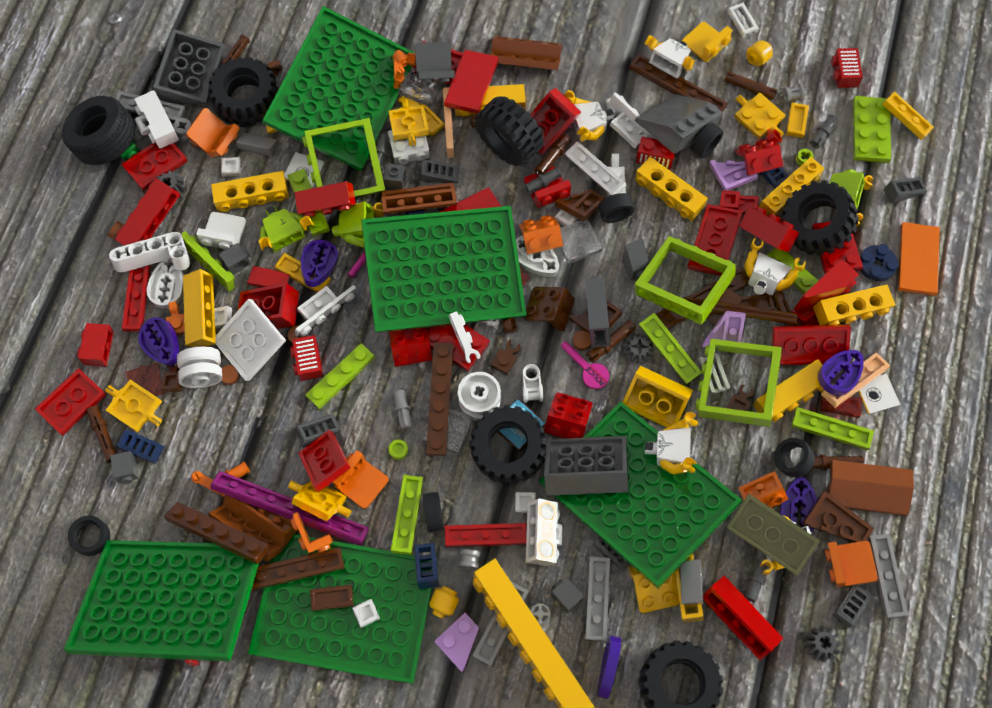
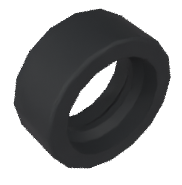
(707, 140)
(616, 208)
(803, 467)
(433, 512)
(76, 527)

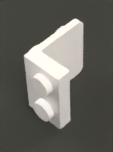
(222, 230)

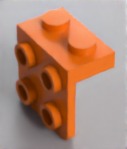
(211, 133)
(541, 234)
(361, 481)
(320, 544)
(851, 563)

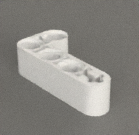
(151, 251)

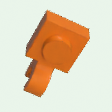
(176, 318)

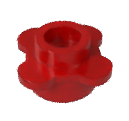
(773, 136)

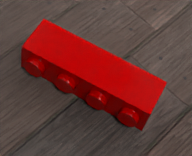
(148, 214)
(742, 618)

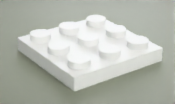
(249, 340)

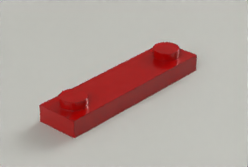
(136, 299)
(485, 535)

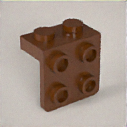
(550, 305)

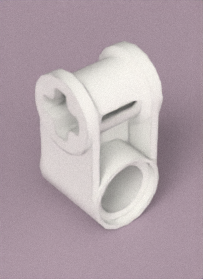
(532, 387)

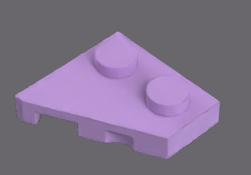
(731, 174)
(727, 328)
(458, 641)

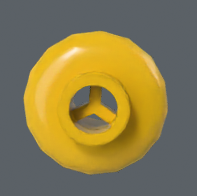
(759, 53)
(444, 601)

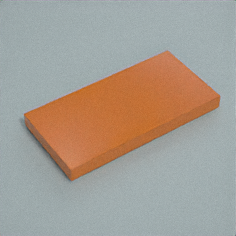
(918, 259)

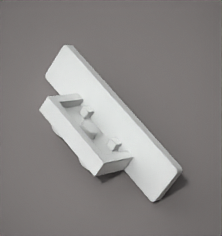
(625, 122)
(321, 305)

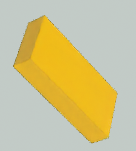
(797, 120)

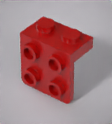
(760, 156)
(548, 195)
(410, 346)
(568, 416)

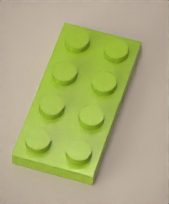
(871, 130)

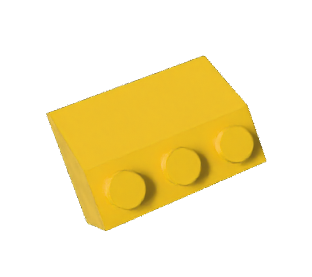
(657, 397)

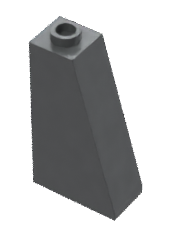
(597, 312)

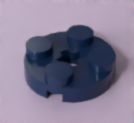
(885, 256)

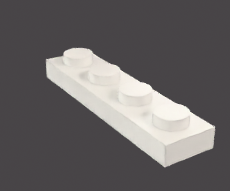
(595, 169)

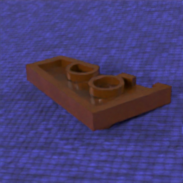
(837, 520)

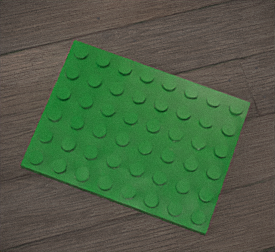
(334, 80)
(442, 265)
(661, 513)
(163, 602)
(333, 637)

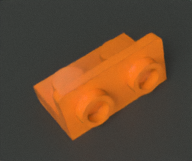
(766, 489)

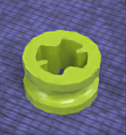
(803, 152)

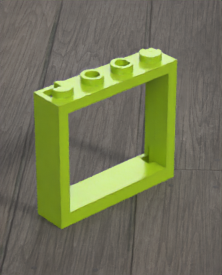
(311, 157)
(677, 304)
(733, 415)

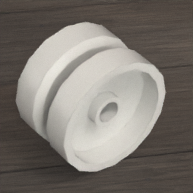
(199, 367)
(478, 385)

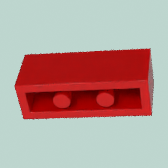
(325, 199)
(769, 228)

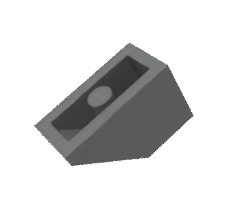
(635, 258)

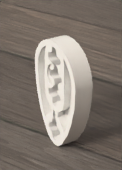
(537, 266)
(156, 285)

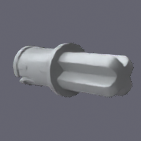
(402, 409)

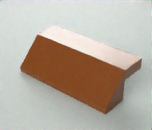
(526, 52)
(418, 198)
(871, 487)
(256, 522)

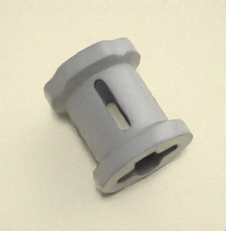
(794, 93)

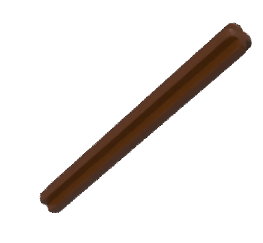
(751, 312)

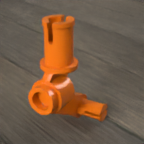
(400, 61)
(238, 471)

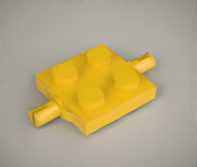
(759, 115)
(408, 122)
(133, 405)
(322, 503)

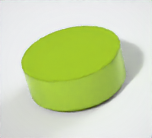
(398, 449)

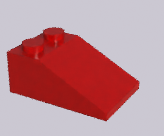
(554, 117)
(834, 283)
(276, 301)

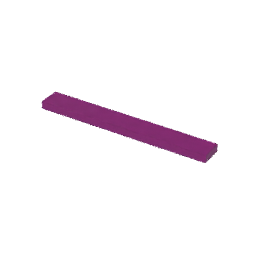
(283, 506)

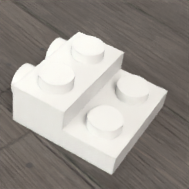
(405, 153)

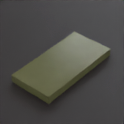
(773, 534)

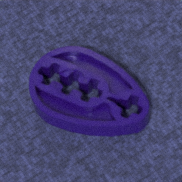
(322, 270)
(168, 337)
(834, 366)
(806, 498)
(608, 666)

